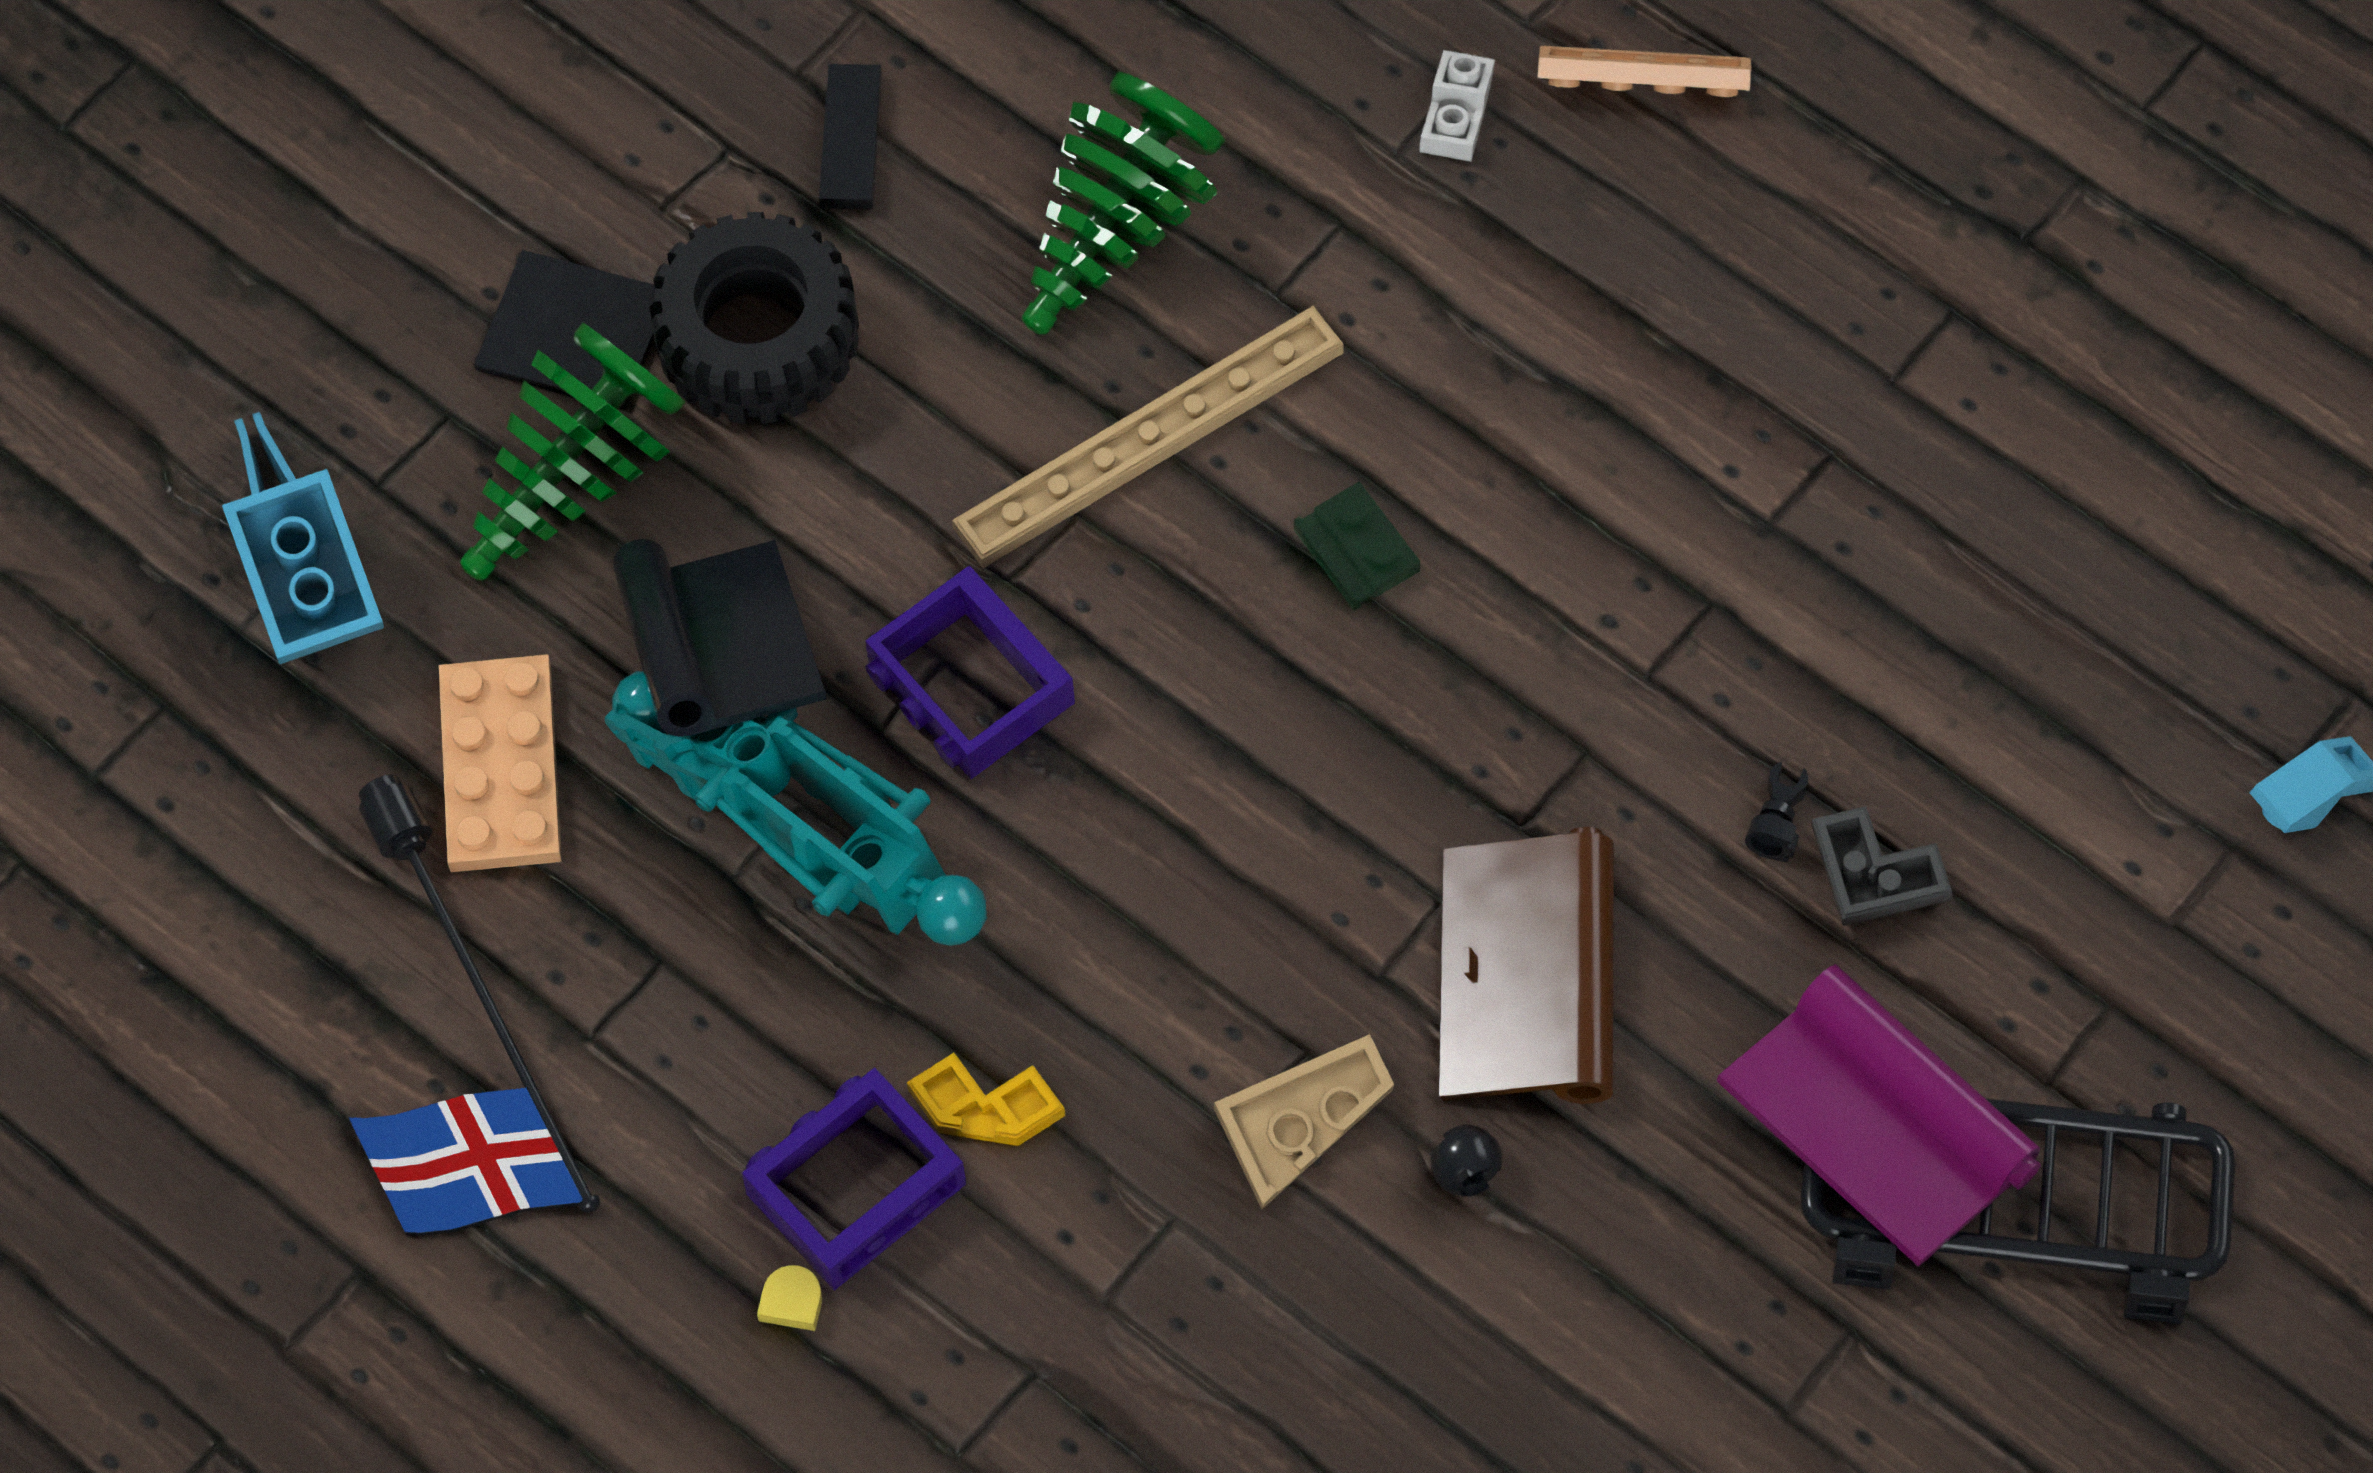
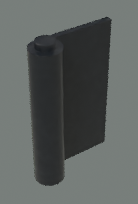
(716, 636)

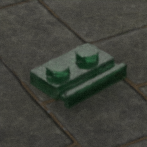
(1357, 545)

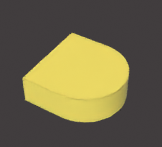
(791, 1298)

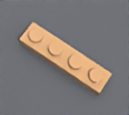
(1666, 71)

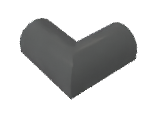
(1874, 884)

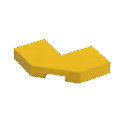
(1002, 1116)

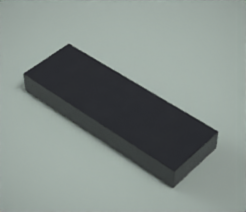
(850, 136)

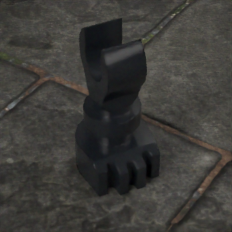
(1772, 831)

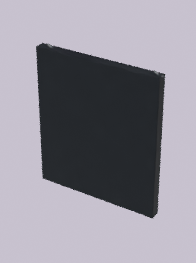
(545, 308)

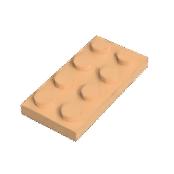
(499, 763)

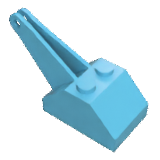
(299, 556)

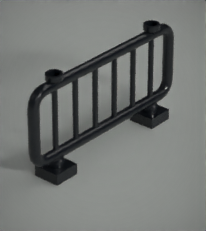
(2157, 1281)

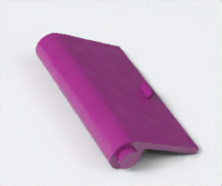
(1880, 1116)

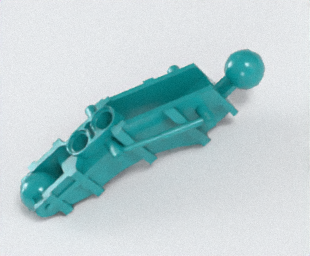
(753, 760)

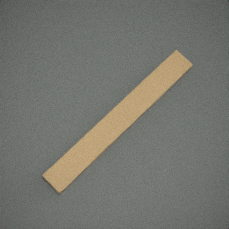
(1147, 436)

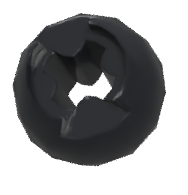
(1466, 1160)

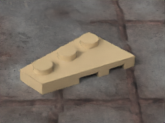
(1301, 1113)

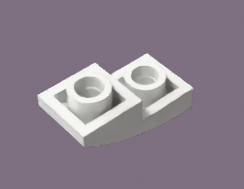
(1457, 105)

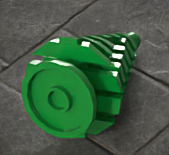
(1132, 171)
(599, 406)

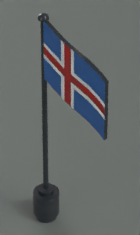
(476, 1151)

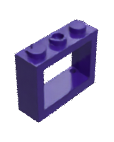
(957, 597)
(887, 1219)

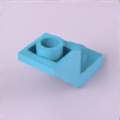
(2312, 784)

